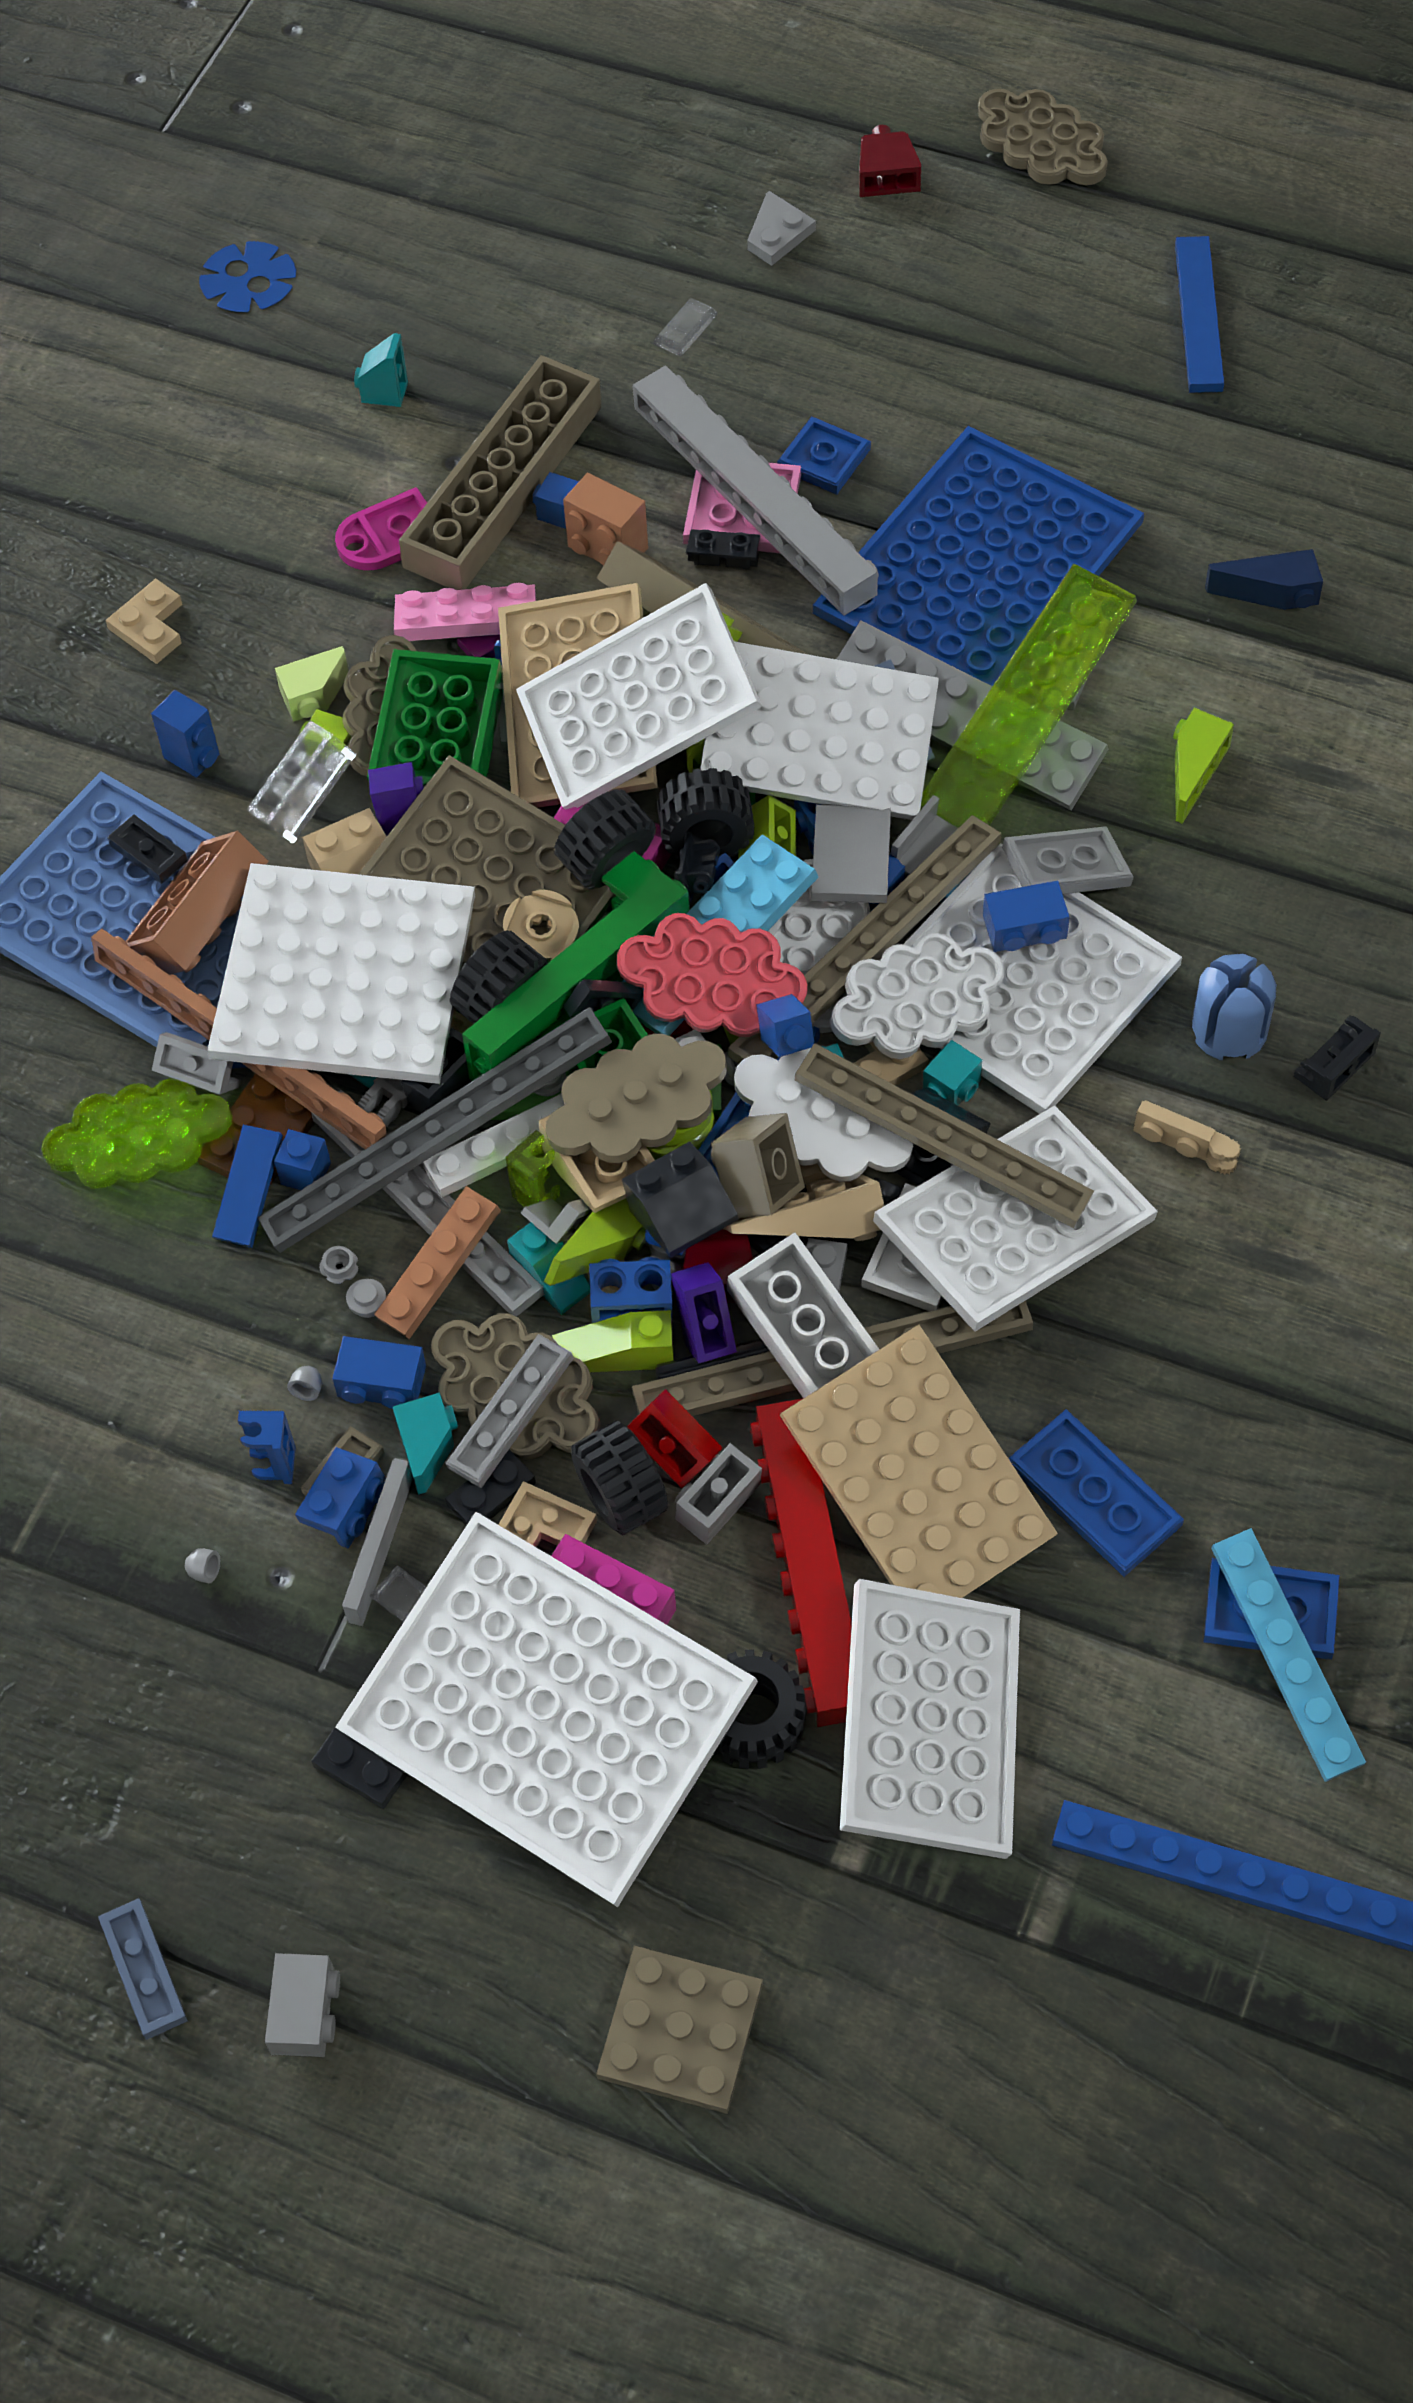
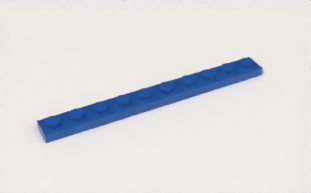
(1235, 1875)

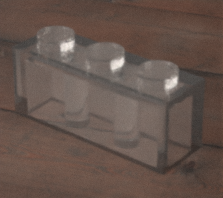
(301, 781)

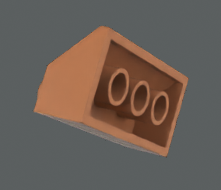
(196, 903)

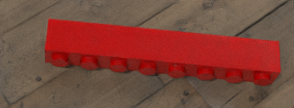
(810, 1562)

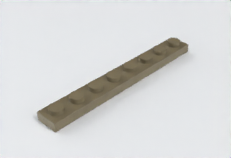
(944, 1135)

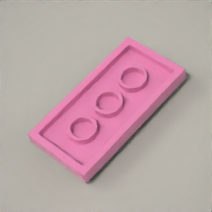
(456, 612)

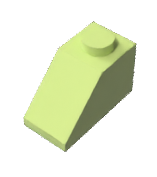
(312, 682)

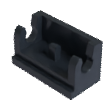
(1339, 1058)

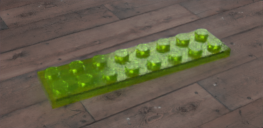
(1029, 697)

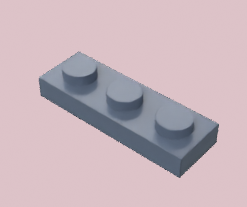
(142, 1969)

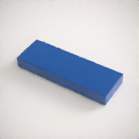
(247, 1186)

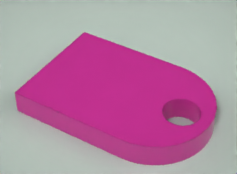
(378, 530)

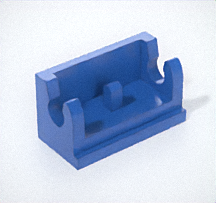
(269, 1437)

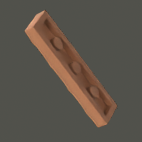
(437, 1262)

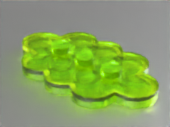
(136, 1133)

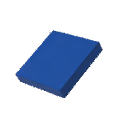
(825, 454)

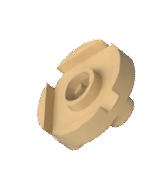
(544, 906)

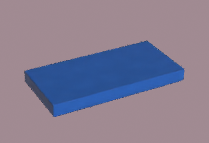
(1095, 1492)

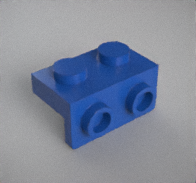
(342, 1496)

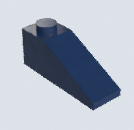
(1270, 580)

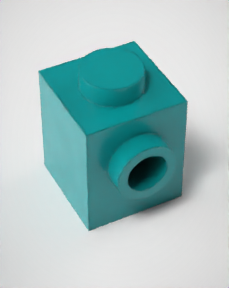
(953, 1073)

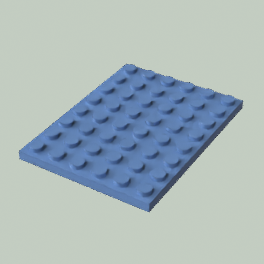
(77, 884)

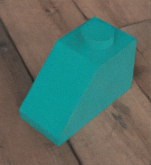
(383, 374)
(535, 1254)
(426, 1436)

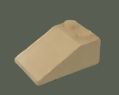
(345, 844)
(593, 1179)

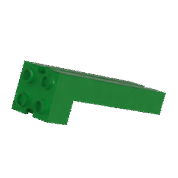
(536, 1006)

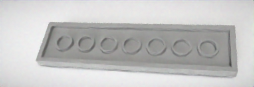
(1060, 766)

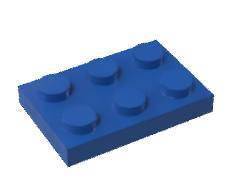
(1308, 1593)

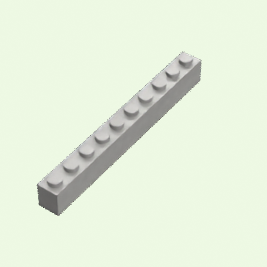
(756, 490)

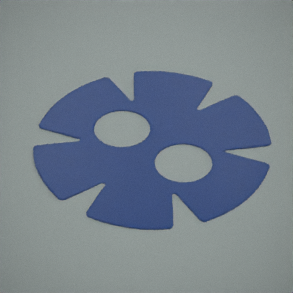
(237, 295)

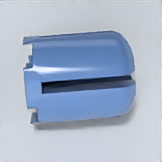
(1233, 1007)

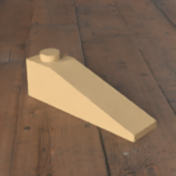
(825, 1210)

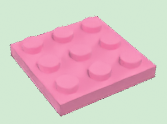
(713, 512)

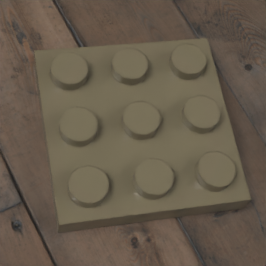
(680, 2029)

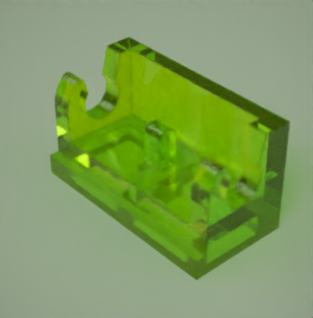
(528, 1171)

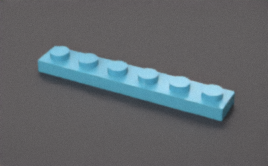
(1288, 1655)

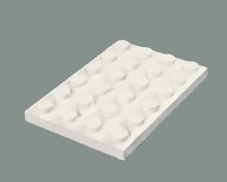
(638, 697)
(830, 732)
(997, 1251)
(931, 1720)

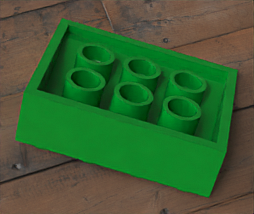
(436, 710)

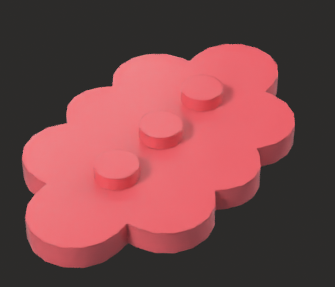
(708, 973)

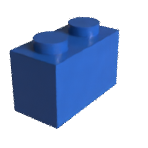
(185, 733)
(1026, 916)
(378, 1372)

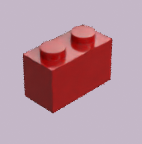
(674, 1438)

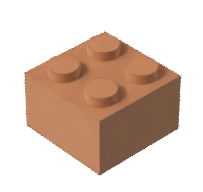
(602, 515)

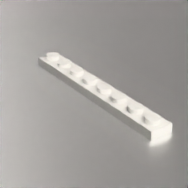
(487, 1150)

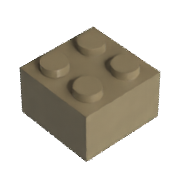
(758, 1164)

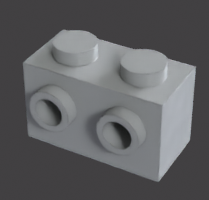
(717, 1493)
(301, 2005)

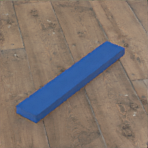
(1199, 314)

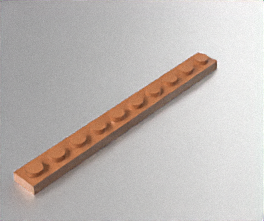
(199, 1014)

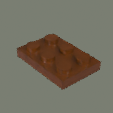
(260, 1107)

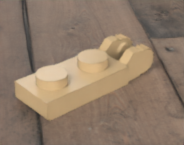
(1187, 1136)

